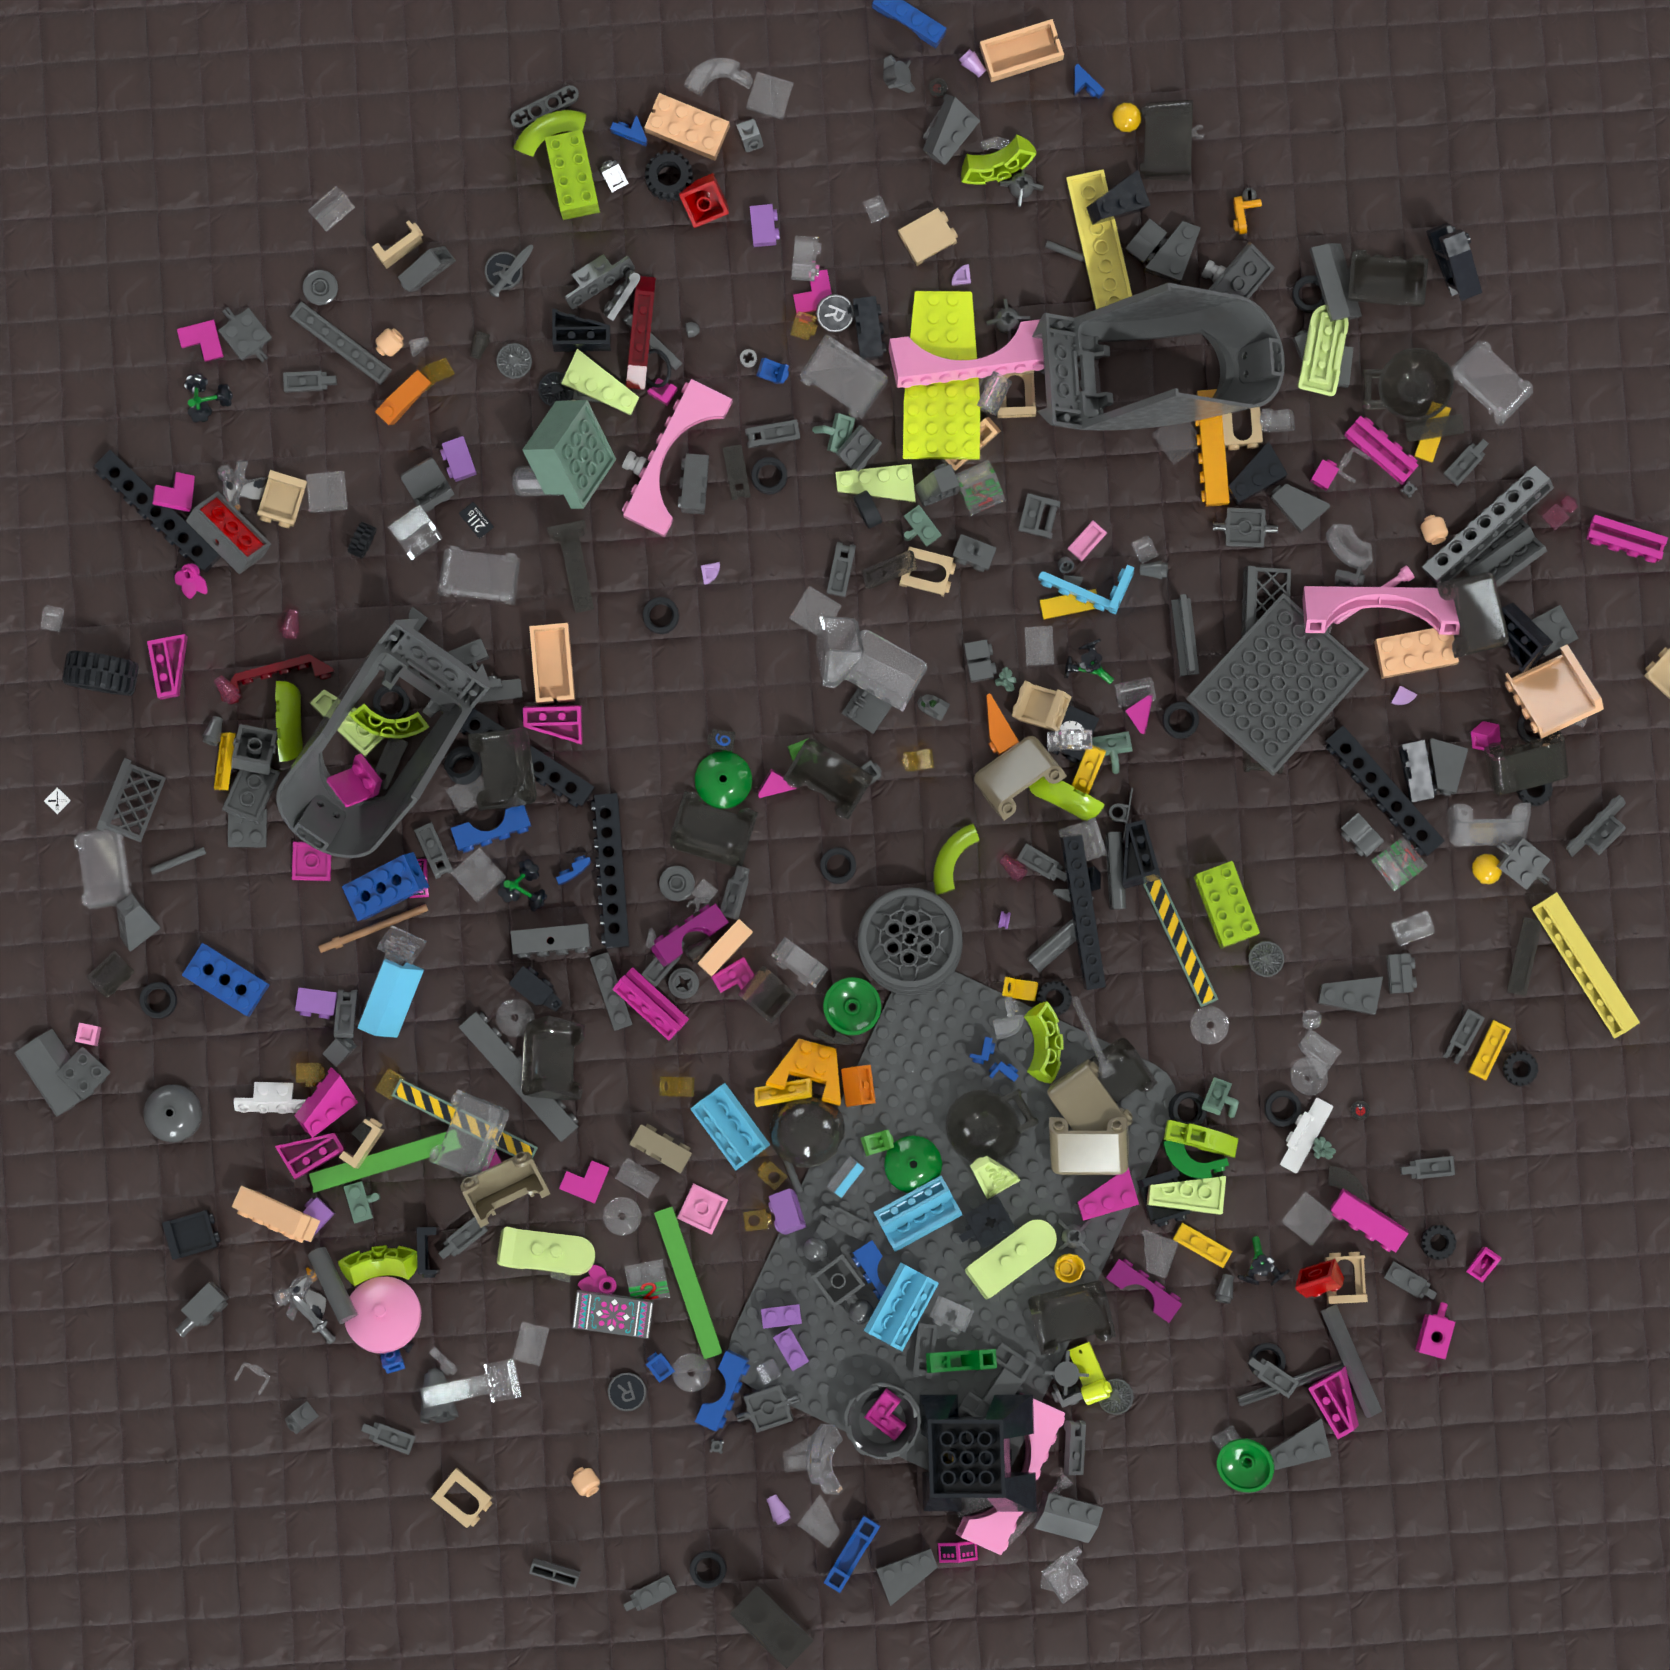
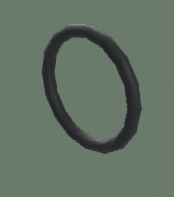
(668, 367)

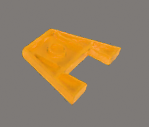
(813, 1062)

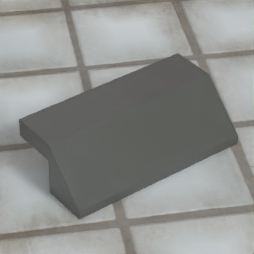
(1333, 281)
(1508, 553)
(42, 1061)

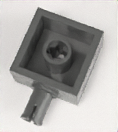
(202, 1307)

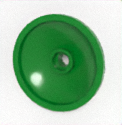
(728, 793)
(841, 996)
(907, 1150)
(1245, 1474)

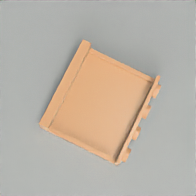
(1555, 694)

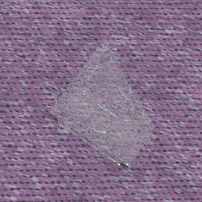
(1318, 1052)
(1158, 1253)

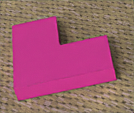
(820, 288)
(205, 335)
(177, 497)
(736, 973)
(587, 1187)
(882, 1417)

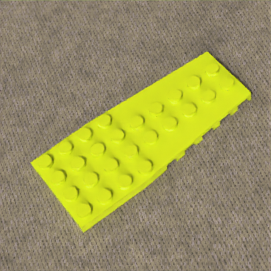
(943, 417)

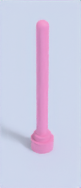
(1404, 575)

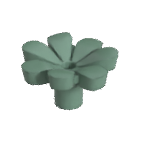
(1006, 679)
(1323, 1149)

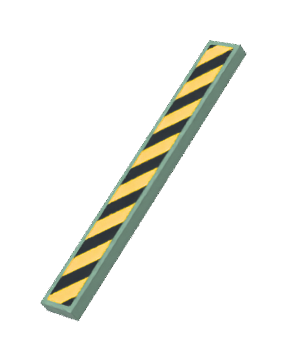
(1180, 942)
(444, 1111)

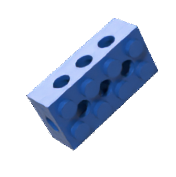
(385, 886)
(213, 983)

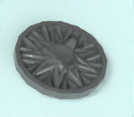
(320, 287)
(514, 361)
(677, 883)
(1266, 959)
(1120, 1397)

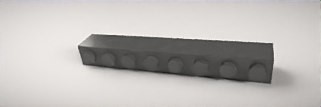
(510, 1067)

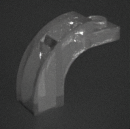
(714, 69)
(820, 1456)

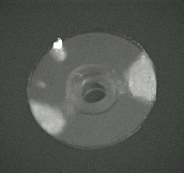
(507, 1009)
(1207, 1035)
(1312, 1087)
(632, 1218)
(701, 1369)

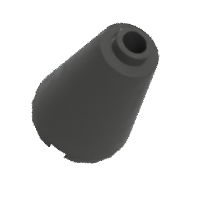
(438, 1413)

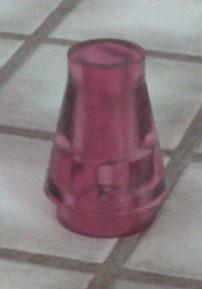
(290, 627)
(227, 690)
(1014, 868)

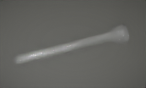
(1105, 1068)
(1062, 1483)

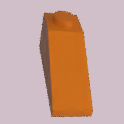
(403, 398)
(1000, 733)

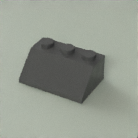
(1067, 1517)

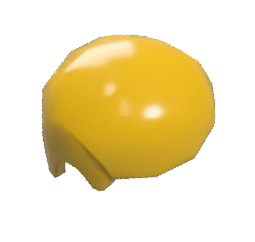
(1126, 117)
(1486, 869)
(1069, 1268)

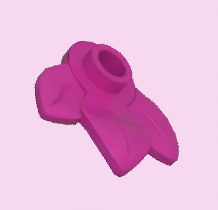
(190, 580)
(596, 1280)

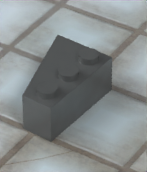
(950, 130)
(694, 483)
(938, 485)
(1352, 995)
(1302, 1447)
(906, 1573)

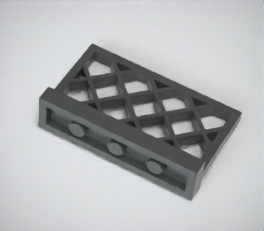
(1250, 593)
(1185, 636)
(115, 799)

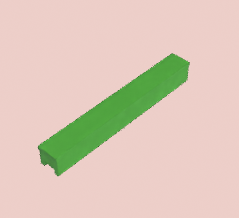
(375, 1163)
(688, 1282)

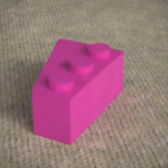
(167, 664)
(557, 720)
(326, 1104)
(310, 1153)
(1110, 1197)
(1336, 1402)

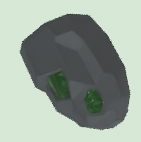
(933, 706)

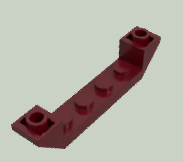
(640, 333)
(320, 670)

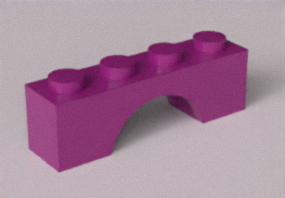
(707, 922)
(1163, 1304)

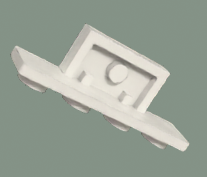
(270, 1098)
(1302, 1138)

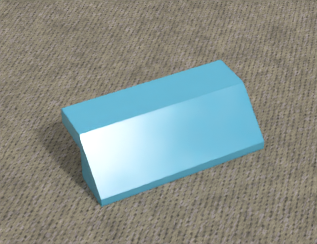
(390, 999)
(730, 1126)
(918, 1213)
(901, 1306)

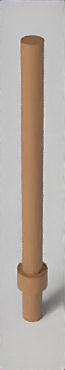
(338, 942)

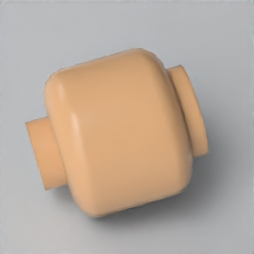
(389, 342)
(1434, 530)
(585, 1482)

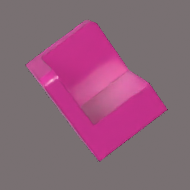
(663, 394)
(1485, 734)

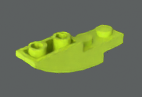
(1201, 1137)

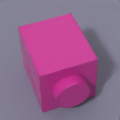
(1325, 474)

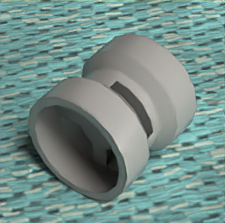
(1212, 271)
(634, 463)

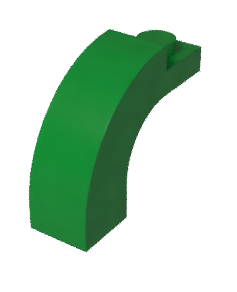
(1180, 1160)
(961, 1360)

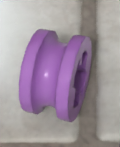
(1004, 920)

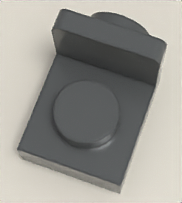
(1348, 579)

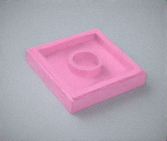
(702, 1209)

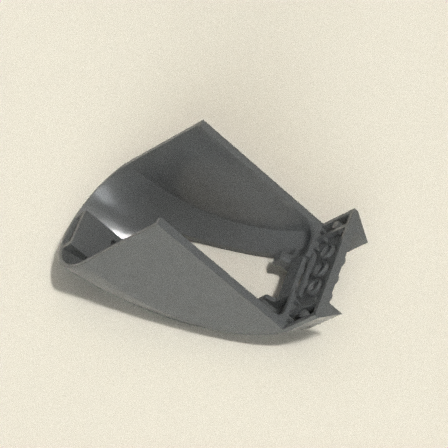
(1234, 325)
(365, 825)

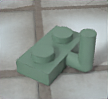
(839, 432)
(921, 526)
(1114, 745)
(1218, 1096)
(359, 1201)

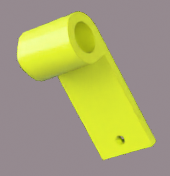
(1095, 1386)

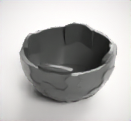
(871, 1440)

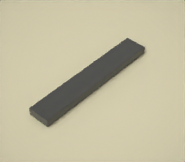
(340, 343)
(1351, 1360)

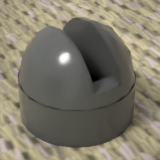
(1244, 195)
(692, 329)
(1065, 569)

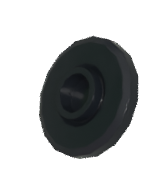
(552, 390)

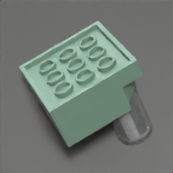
(565, 455)

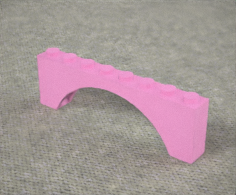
(918, 367)
(696, 406)
(1328, 604)
(993, 1528)

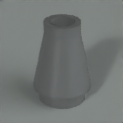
(1155, 569)
(213, 731)
(1225, 1289)

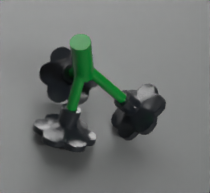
(199, 407)
(1089, 664)
(511, 889)
(1261, 1265)

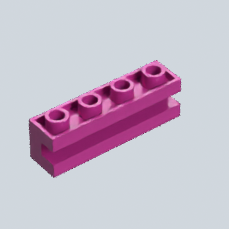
(1381, 450)
(1626, 538)
(650, 1004)
(1369, 1220)

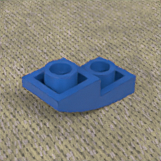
(579, 866)

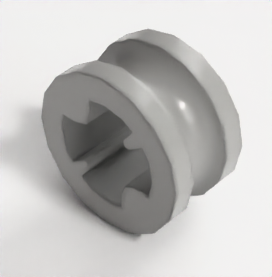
(745, 353)

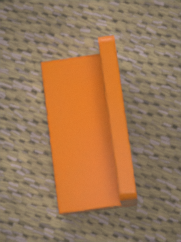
(858, 1085)

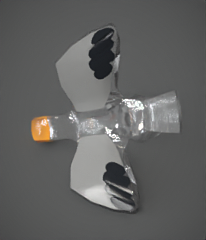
(237, 486)
(300, 1288)

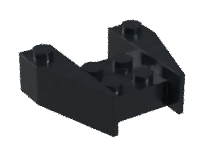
(1455, 260)

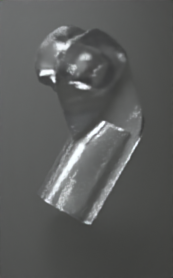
(995, 142)

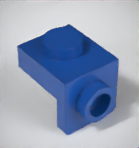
(773, 371)
(988, 1048)
(1009, 1071)
(392, 1361)
(659, 1366)

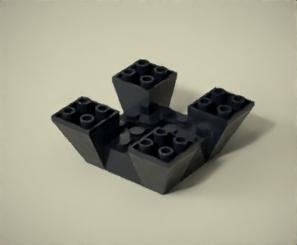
(946, 1433)

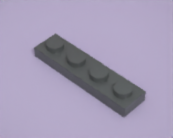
(607, 980)

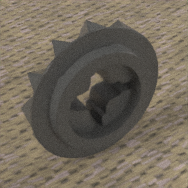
(674, 981)

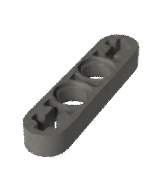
(543, 104)
(656, 344)

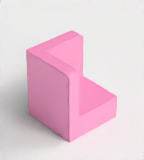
(88, 1034)

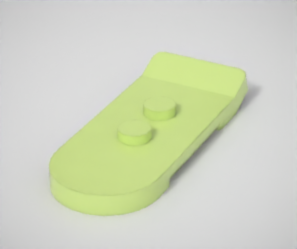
(1323, 353)
(545, 1251)
(1012, 1257)

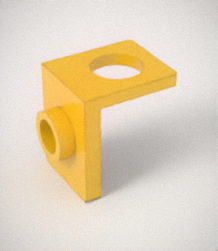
(1020, 989)

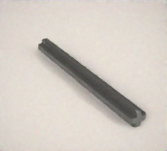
(1302, 1378)

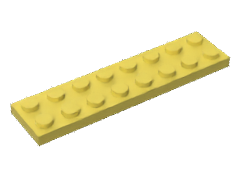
(1099, 241)

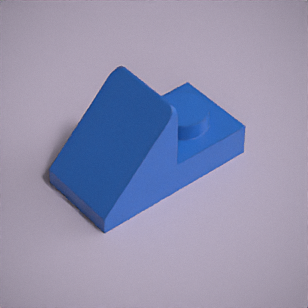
(1083, 79)
(634, 134)

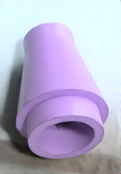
(972, 63)
(778, 1510)

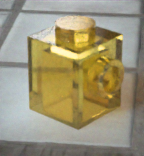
(804, 326)
(309, 1073)

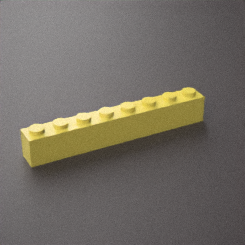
(1585, 965)

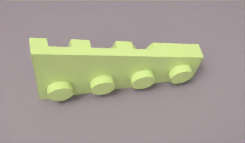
(598, 384)
(883, 482)
(359, 738)
(993, 1176)
(1191, 1195)

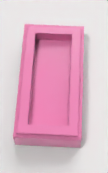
(1087, 541)

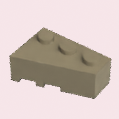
(661, 1147)

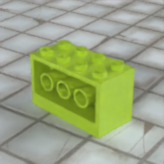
(572, 174)
(1226, 904)

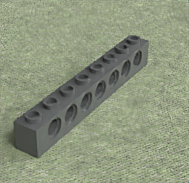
(1498, 524)

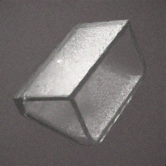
(838, 648)
(887, 671)

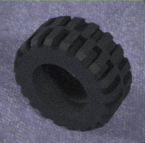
(100, 672)

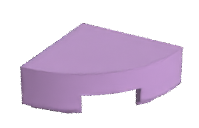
(962, 276)
(710, 572)
(1403, 696)

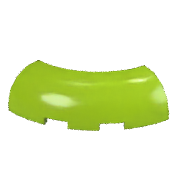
(547, 126)
(998, 165)
(288, 721)
(388, 727)
(1067, 798)
(948, 856)
(1047, 1042)
(379, 1262)

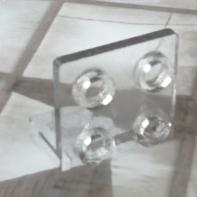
(992, 392)
(1091, 835)
(1065, 1575)

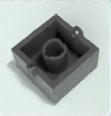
(254, 749)

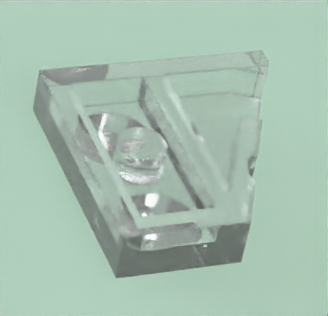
(796, 1457)
(820, 1522)

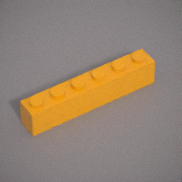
(1212, 458)

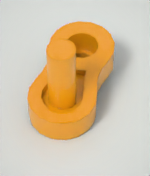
(1239, 206)

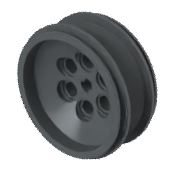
(926, 971)

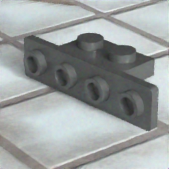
(596, 277)
(502, 690)
(1601, 830)

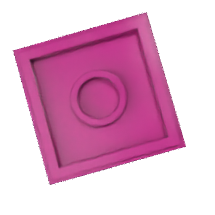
(310, 863)

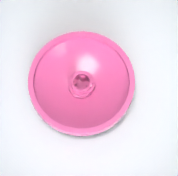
(386, 1315)

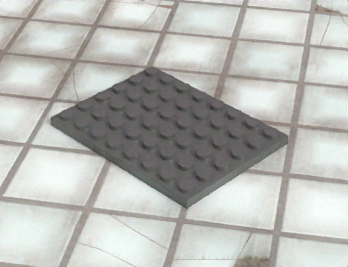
(1277, 685)

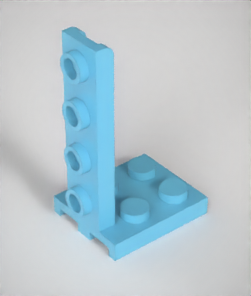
(1084, 595)

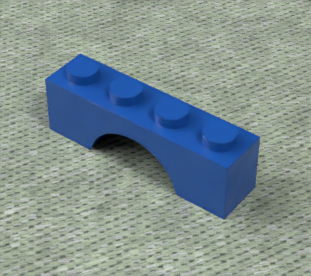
(918, 22)
(515, 820)
(869, 1257)
(733, 1368)
(851, 1554)

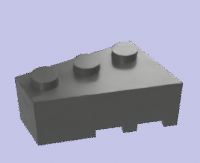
(1174, 254)

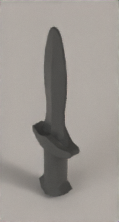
(507, 276)
(319, 1325)

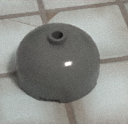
(186, 1113)

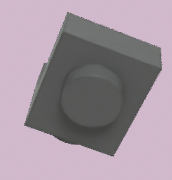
(750, 135)
(1073, 1396)
(301, 1418)

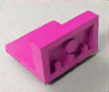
(356, 783)

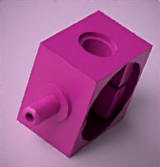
(1442, 1326)

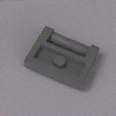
(1032, 516)

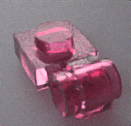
(1556, 516)

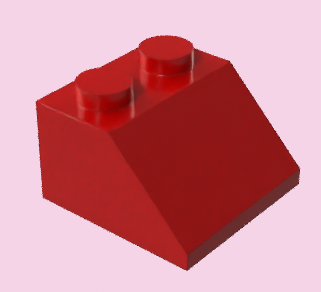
(704, 200)
(1319, 1279)

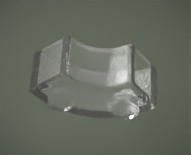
(805, 258)
(1348, 546)
(799, 962)

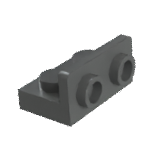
(858, 449)

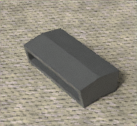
(556, 1569)

